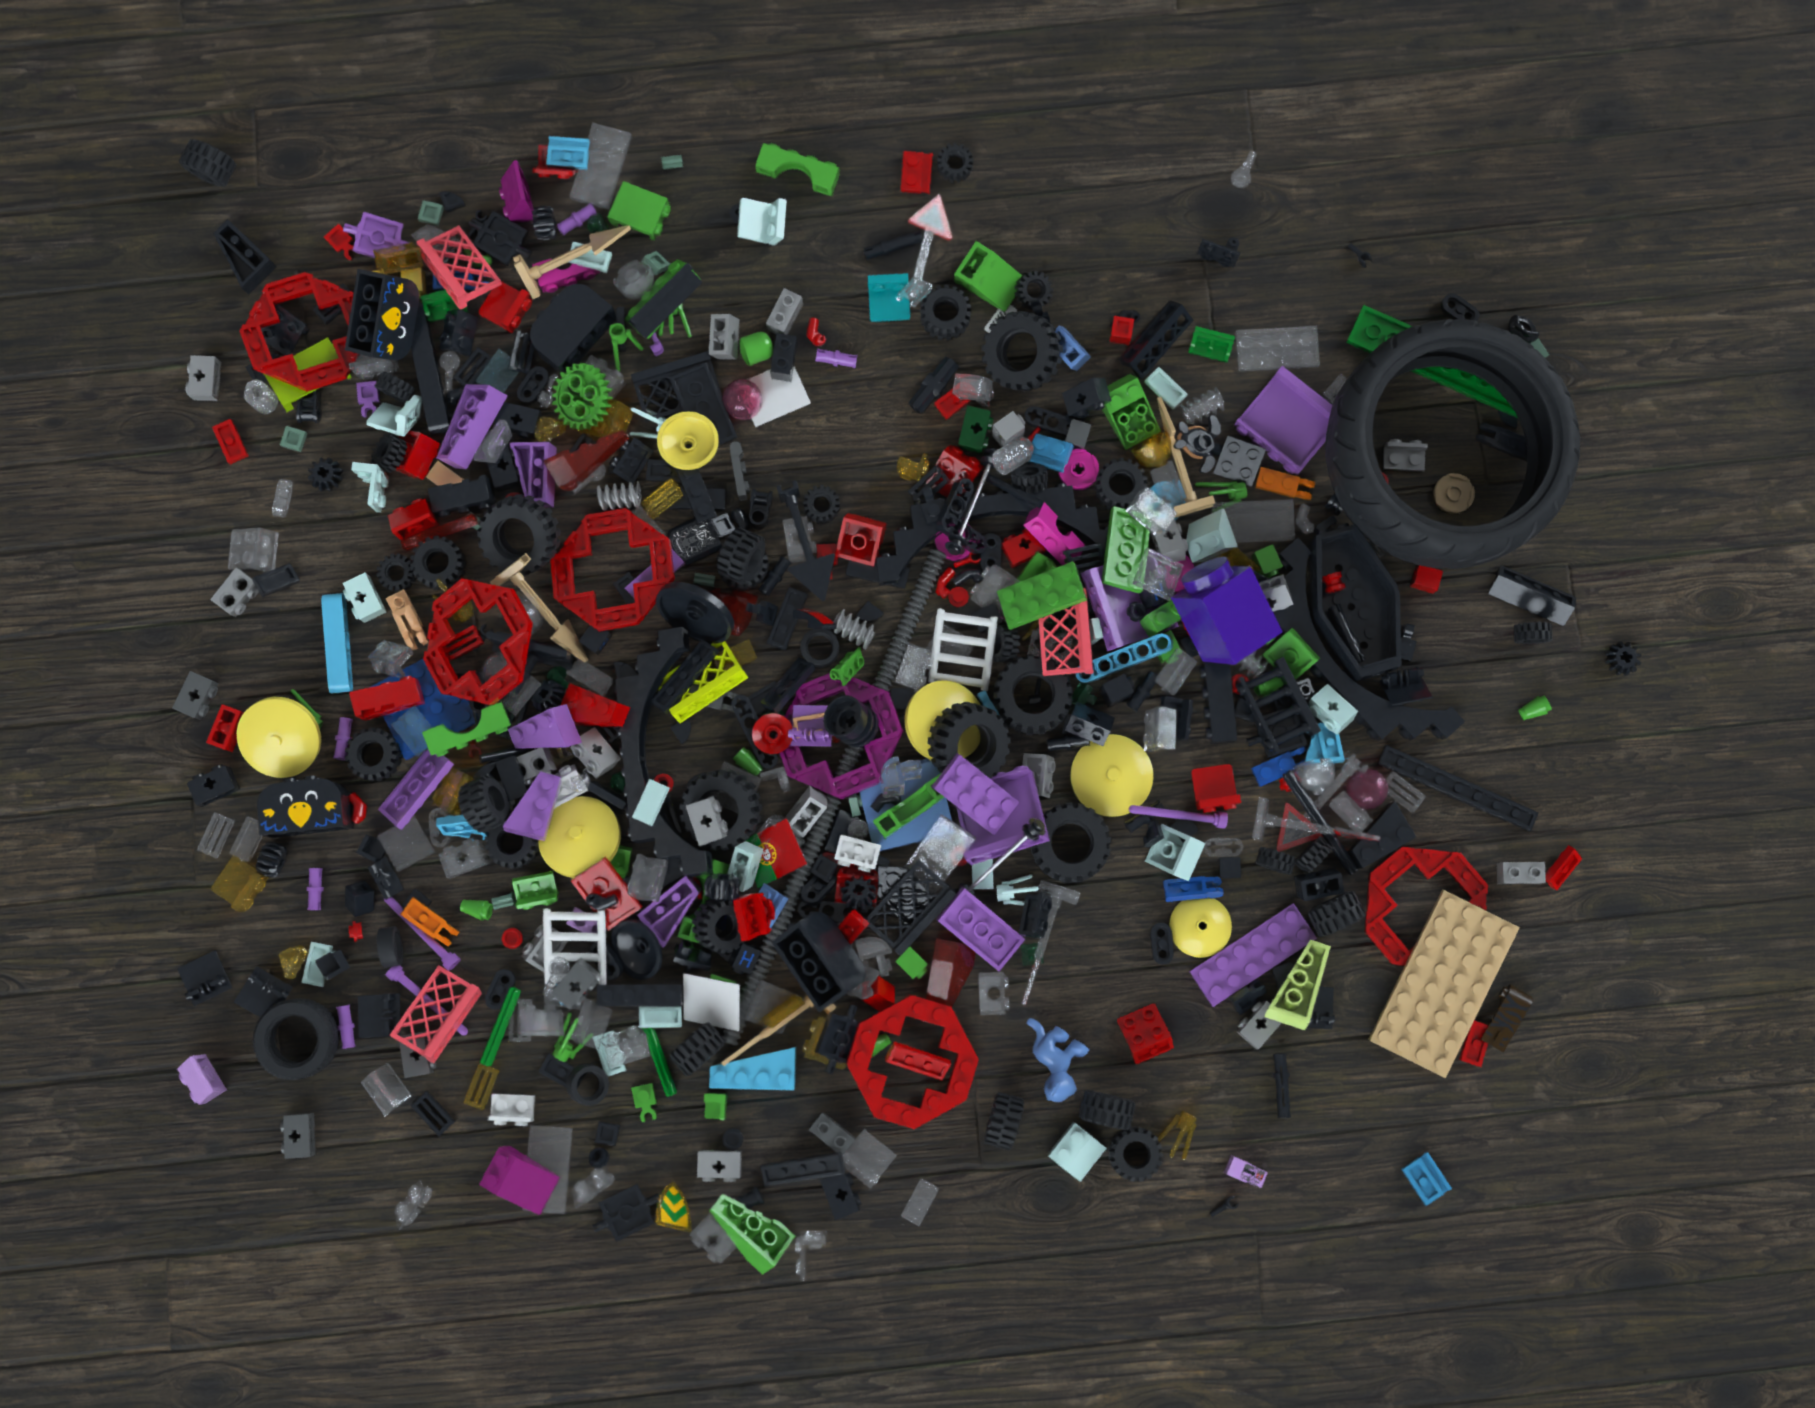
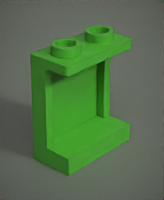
(639, 210)

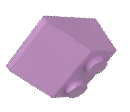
(201, 1079)

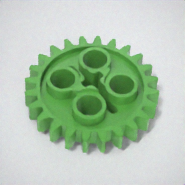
(590, 381)

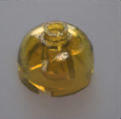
(1154, 451)

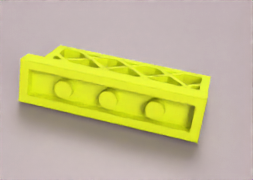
(723, 682)

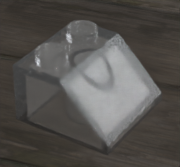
(540, 1021)

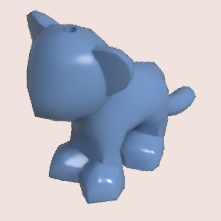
(1059, 1083)

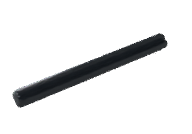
(1318, 818)

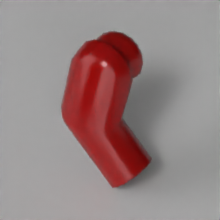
(813, 333)
(942, 582)
(359, 810)

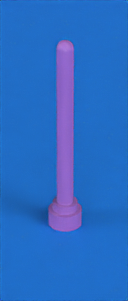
(1218, 819)
(449, 960)
(397, 974)

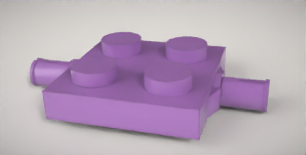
(374, 234)

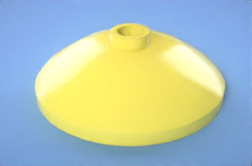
(687, 429)
(1186, 931)

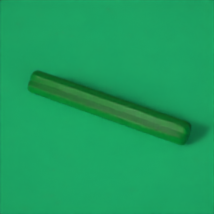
(500, 1026)
(660, 1062)

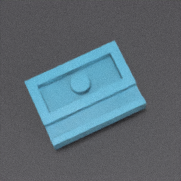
(568, 153)

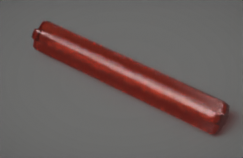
(441, 531)

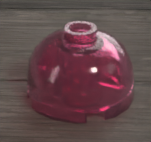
(742, 399)
(1367, 789)

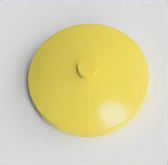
(927, 705)
(278, 737)
(1112, 776)
(580, 836)

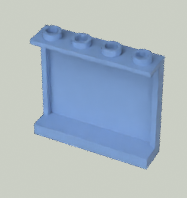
(915, 830)

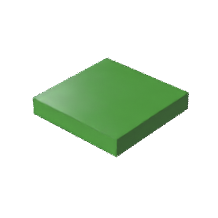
(1295, 652)

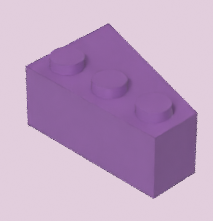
(534, 475)
(546, 730)
(536, 808)
(666, 915)

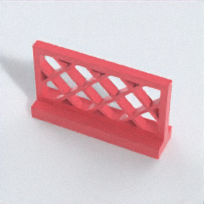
(446, 277)
(1083, 637)
(449, 1025)

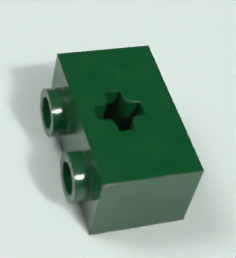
(974, 418)

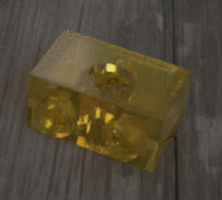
(398, 258)

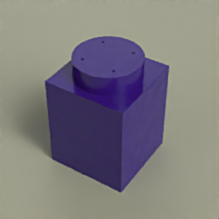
(1225, 611)

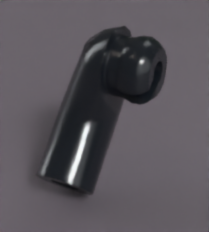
(880, 802)

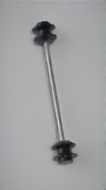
(957, 541)
(1031, 831)

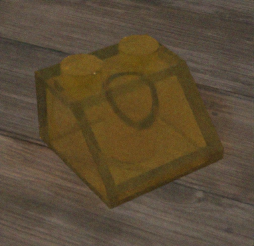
(447, 795)

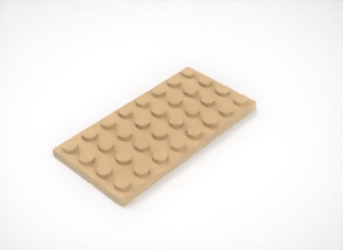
(1443, 983)

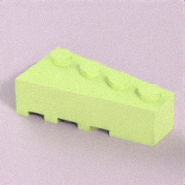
(1299, 992)

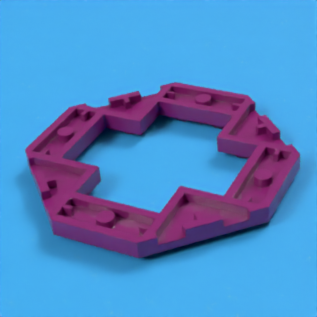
(878, 750)

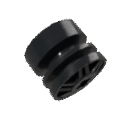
(851, 721)

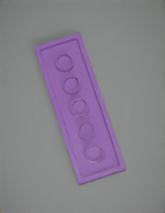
(1252, 955)

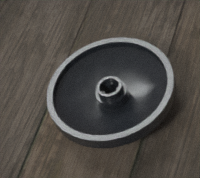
(695, 611)

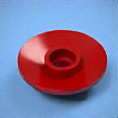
(765, 726)

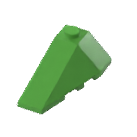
(756, 1237)

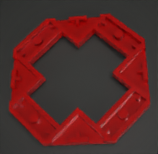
(265, 314)
(579, 545)
(513, 649)
(1429, 863)
(872, 1083)

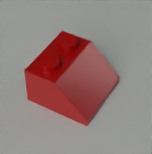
(419, 455)
(412, 519)
(860, 539)

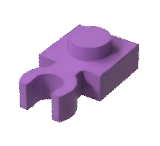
(367, 395)

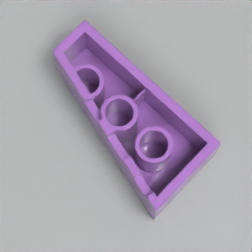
(470, 424)

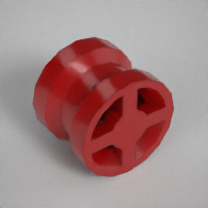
(1333, 582)

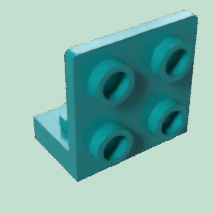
(883, 296)

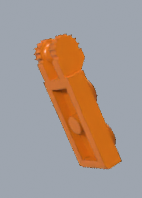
(1283, 483)
(427, 920)

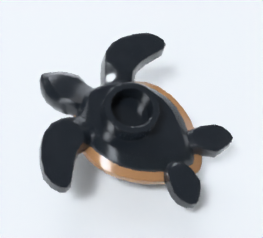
(1199, 442)

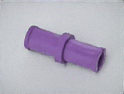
(576, 219)
(836, 358)
(343, 737)
(315, 888)
(346, 1026)

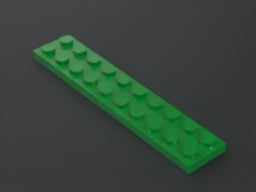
(1376, 327)

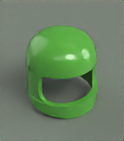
(756, 348)

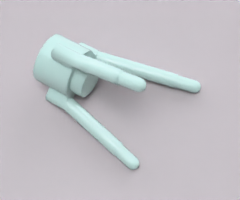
(660, 421)
(1005, 891)

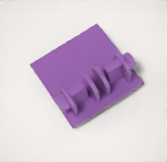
(816, 738)

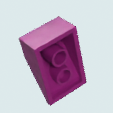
(516, 195)
(519, 1179)

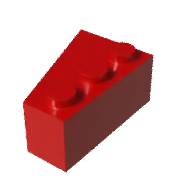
(386, 698)
(593, 709)

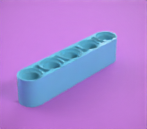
(337, 643)
(1134, 657)

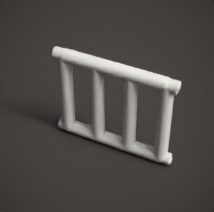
(989, 643)
(600, 936)

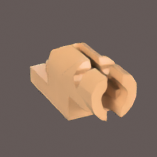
(407, 619)

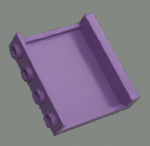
(1287, 421)
(1111, 607)
(1022, 787)

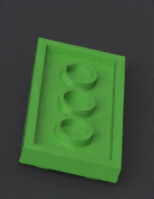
(1123, 550)
(1041, 595)

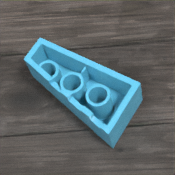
(764, 1071)

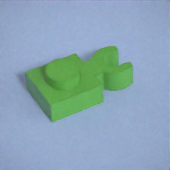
(644, 1097)

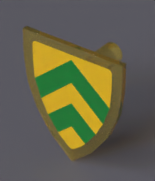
(673, 1209)

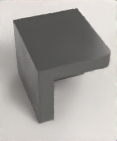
(1078, 433)

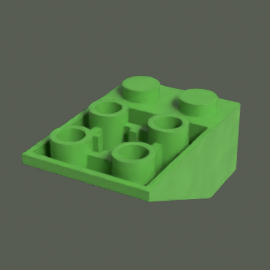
(988, 276)
(1130, 412)

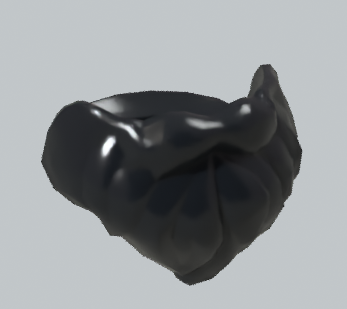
(1517, 329)

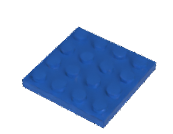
(438, 707)

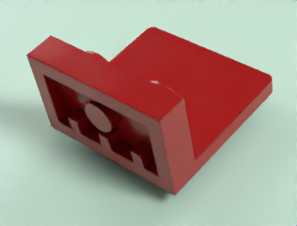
(1145, 1033)

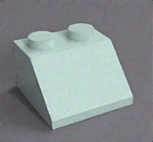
(1210, 537)
(1174, 855)
(1076, 1151)

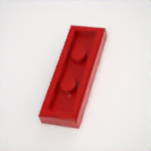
(918, 1060)

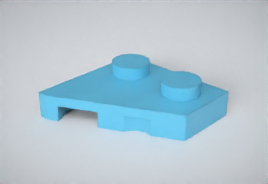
(1325, 745)
(456, 826)

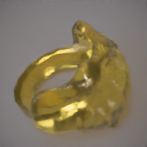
(549, 428)
(292, 959)

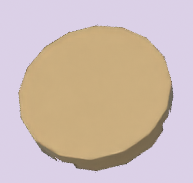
(1453, 493)

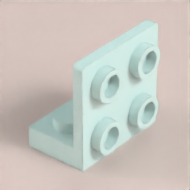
(762, 220)
(396, 419)
(378, 482)

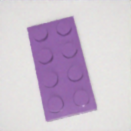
(415, 788)
(975, 794)
(980, 929)

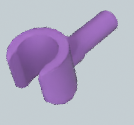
(657, 347)

